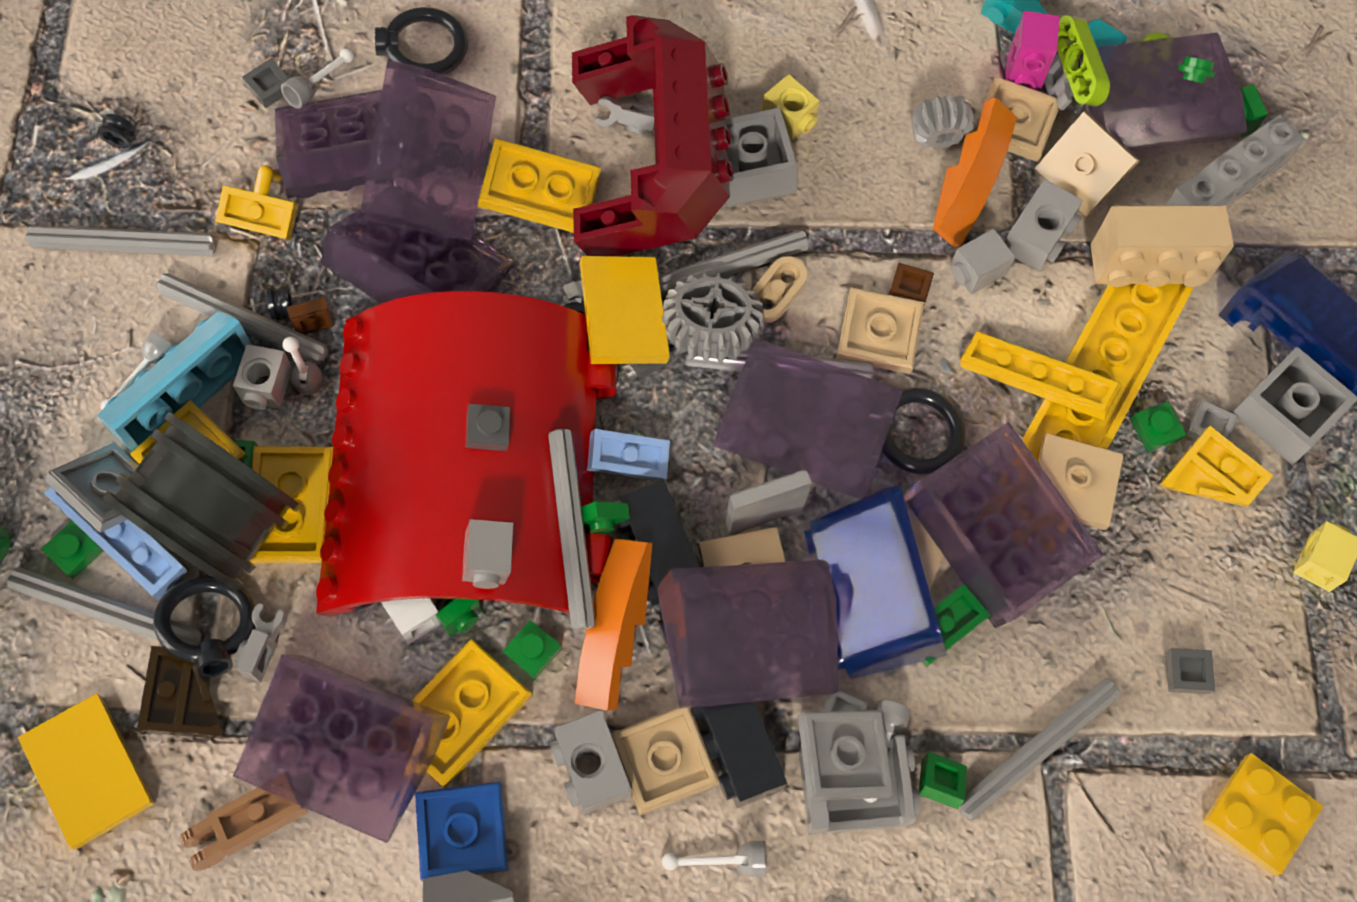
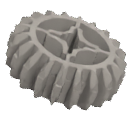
(735, 322)

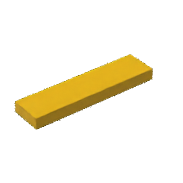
(1040, 375)

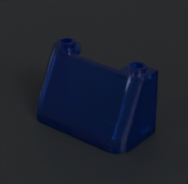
(1302, 312)
(878, 585)

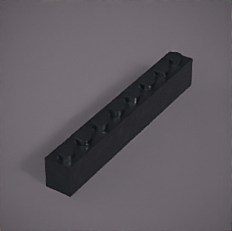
(733, 730)

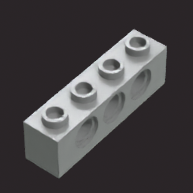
(1240, 167)

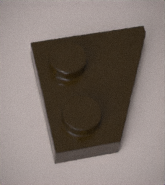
(176, 699)

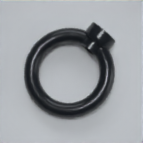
(388, 45)
(956, 429)
(212, 655)

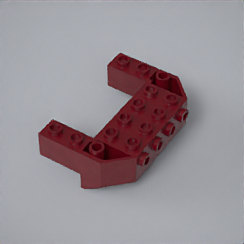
(692, 164)

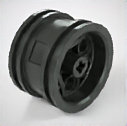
(201, 502)

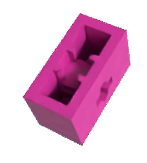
(1032, 49)

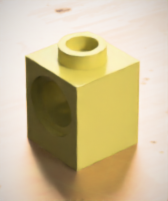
(792, 95)
(1328, 556)

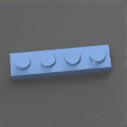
(131, 549)

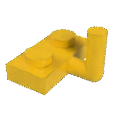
(257, 209)

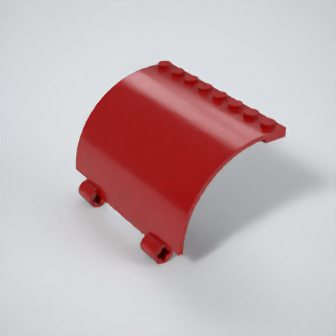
(401, 458)

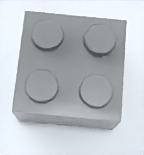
(760, 157)
(1295, 406)

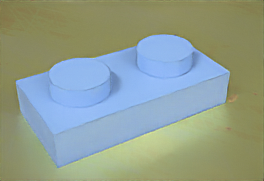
(628, 455)

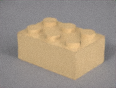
(1161, 245)

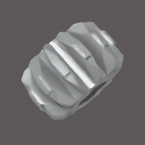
(942, 121)

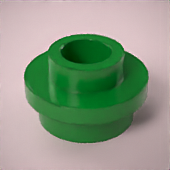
(1197, 69)

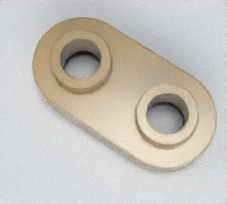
(778, 293)

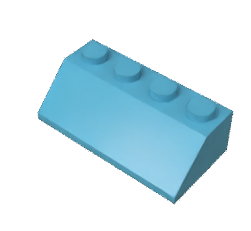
(187, 372)

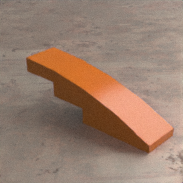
(971, 181)
(617, 608)

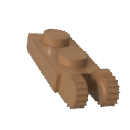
(239, 826)

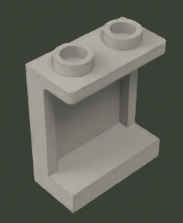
(859, 815)

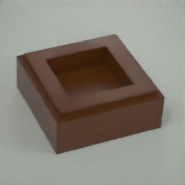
(911, 283)
(311, 316)

